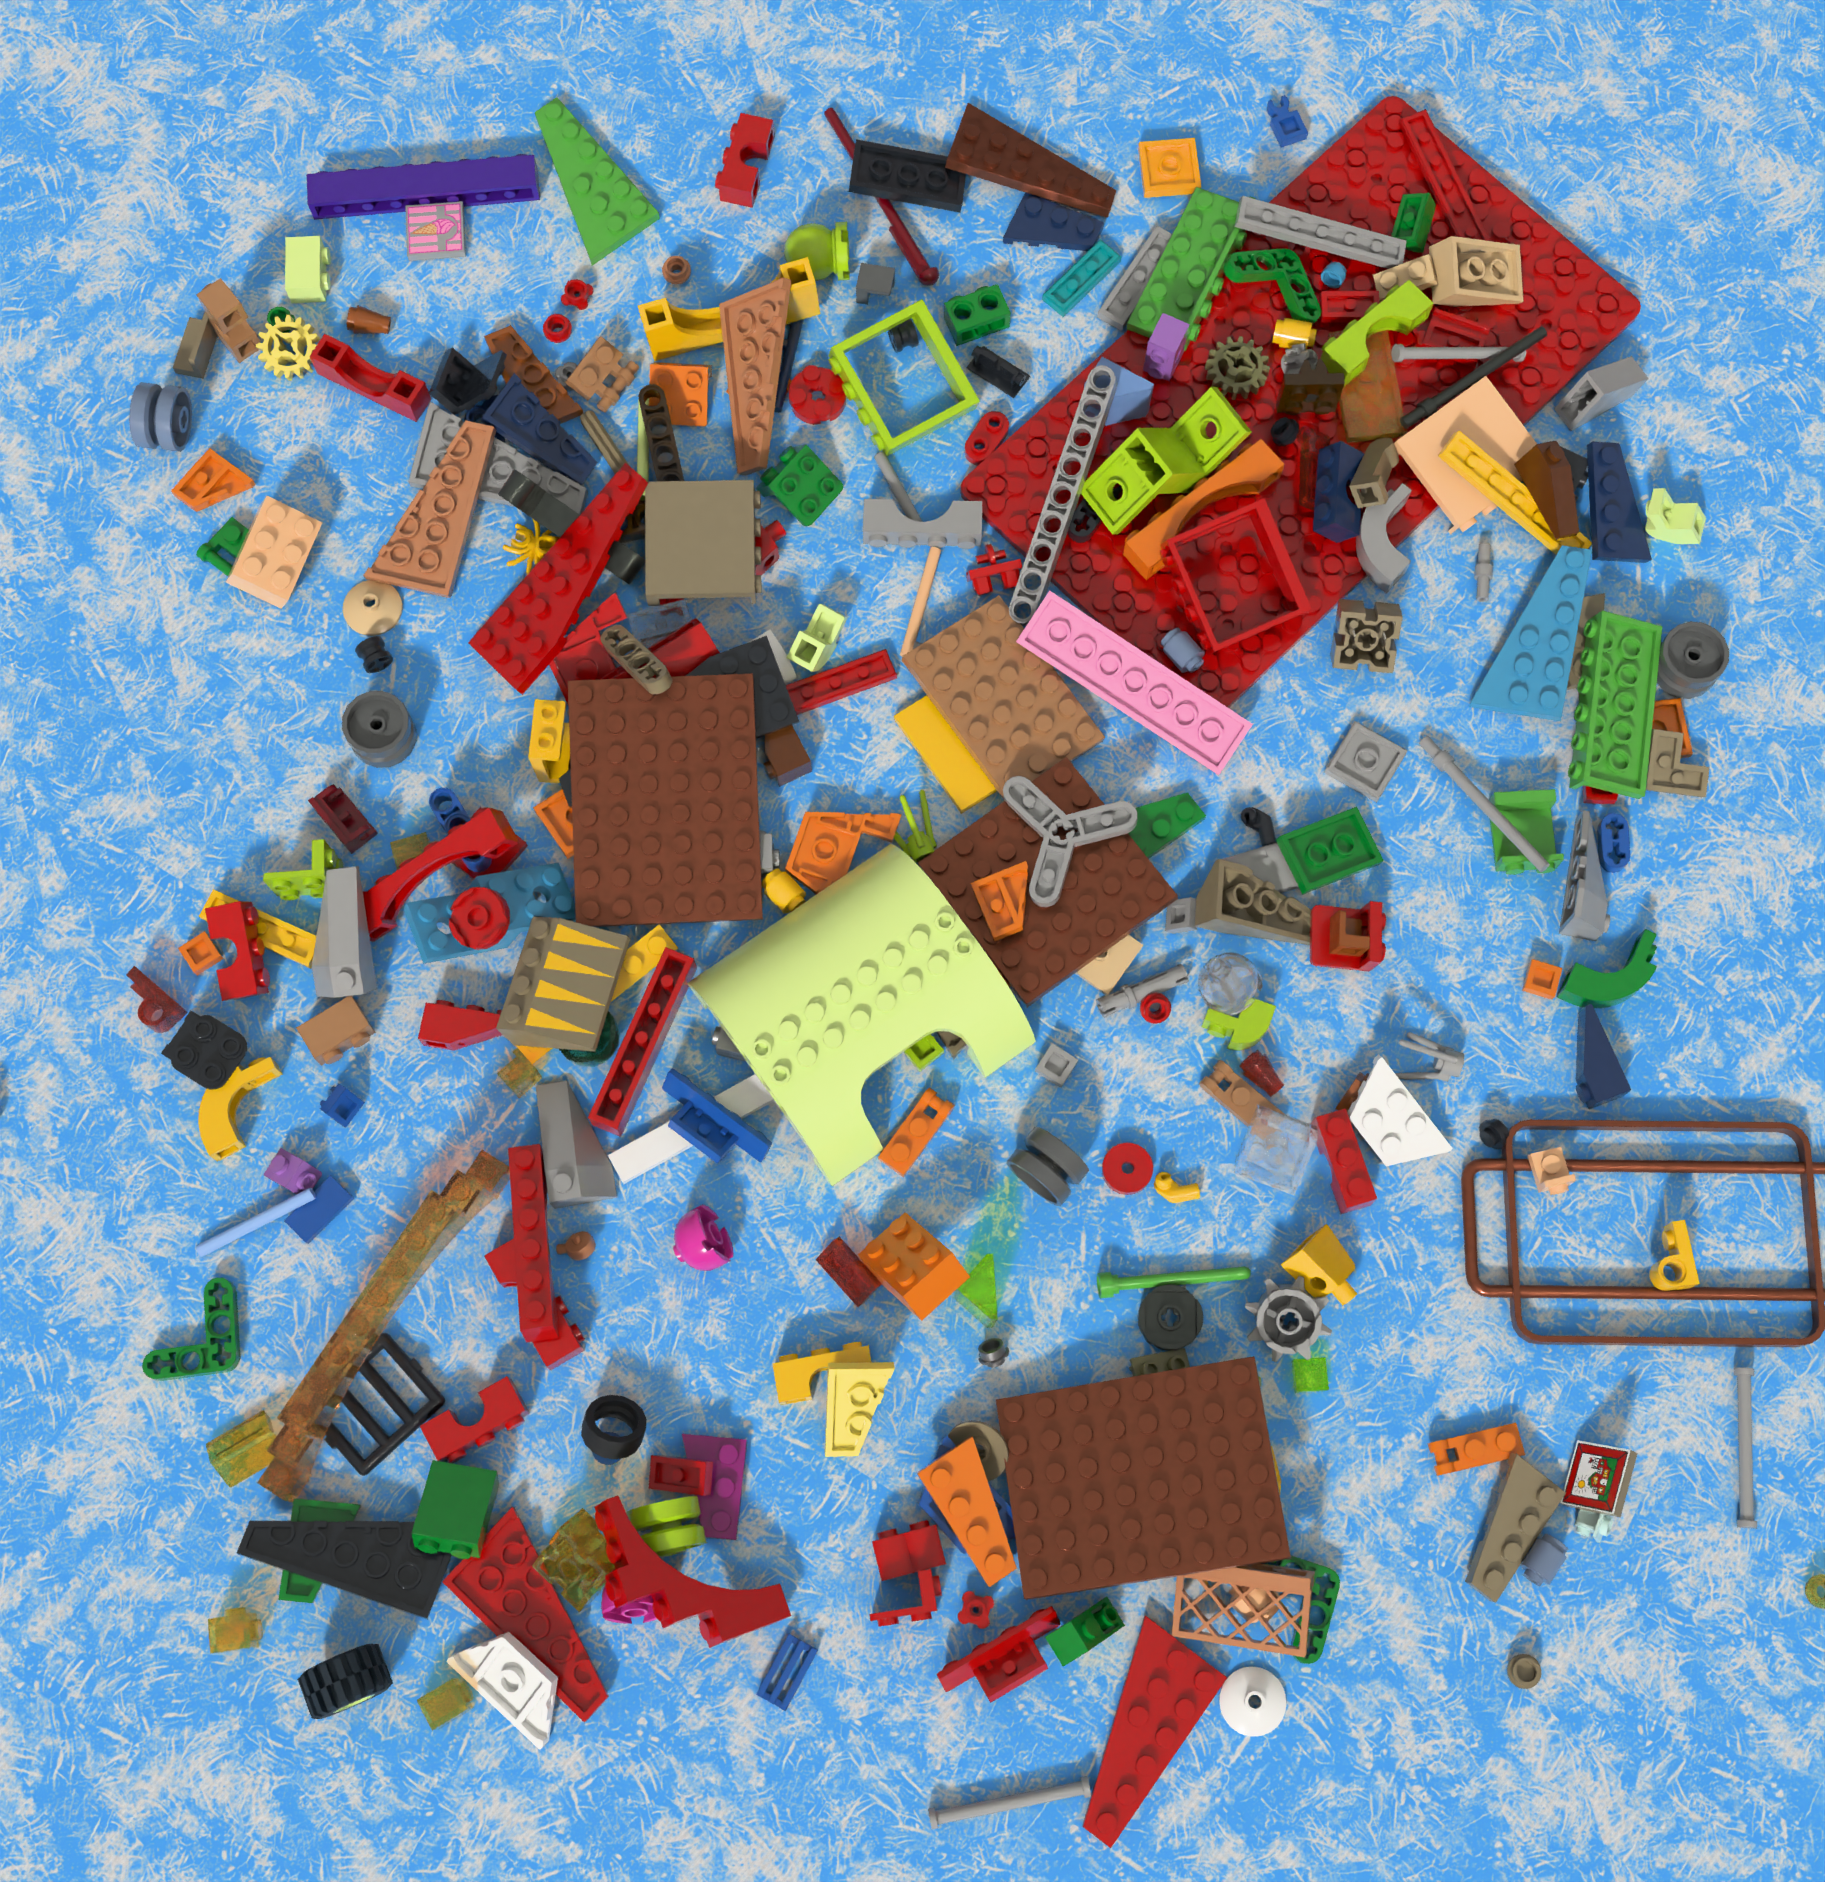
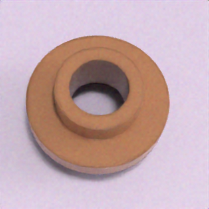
(676, 263)

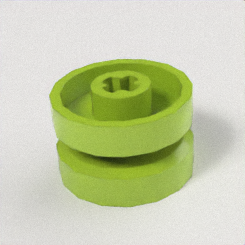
(665, 1522)

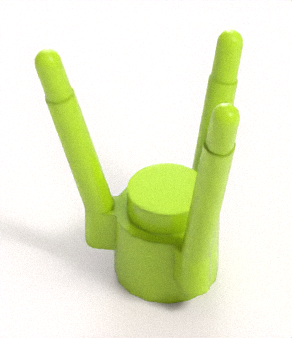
(918, 844)

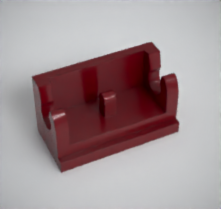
(343, 818)

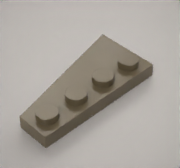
(1513, 1526)

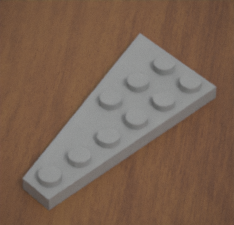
(437, 435)

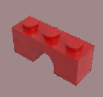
(750, 139)
(247, 974)
(1349, 1173)
(501, 1410)

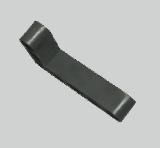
(558, 518)

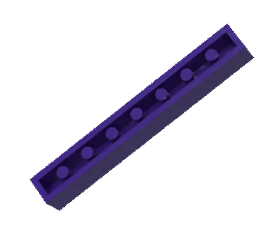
(393, 188)

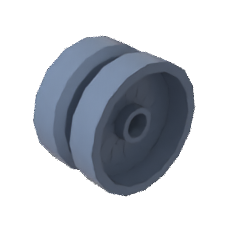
(160, 416)

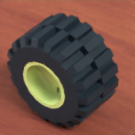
(345, 1681)

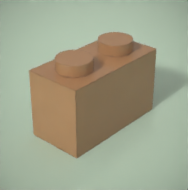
(336, 1031)

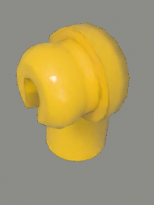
(1172, 1191)

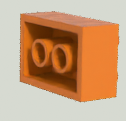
(913, 1265)

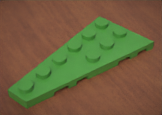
(598, 192)

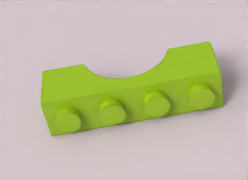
(1400, 311)

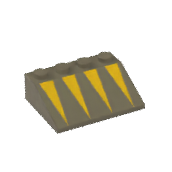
(562, 985)

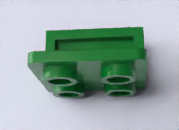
(801, 483)

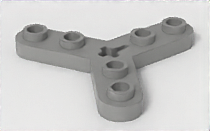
(1056, 854)

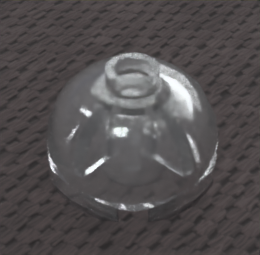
(1229, 983)

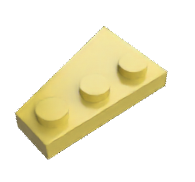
(851, 1403)

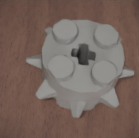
(1296, 1335)

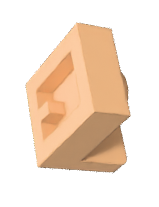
(1550, 1171)

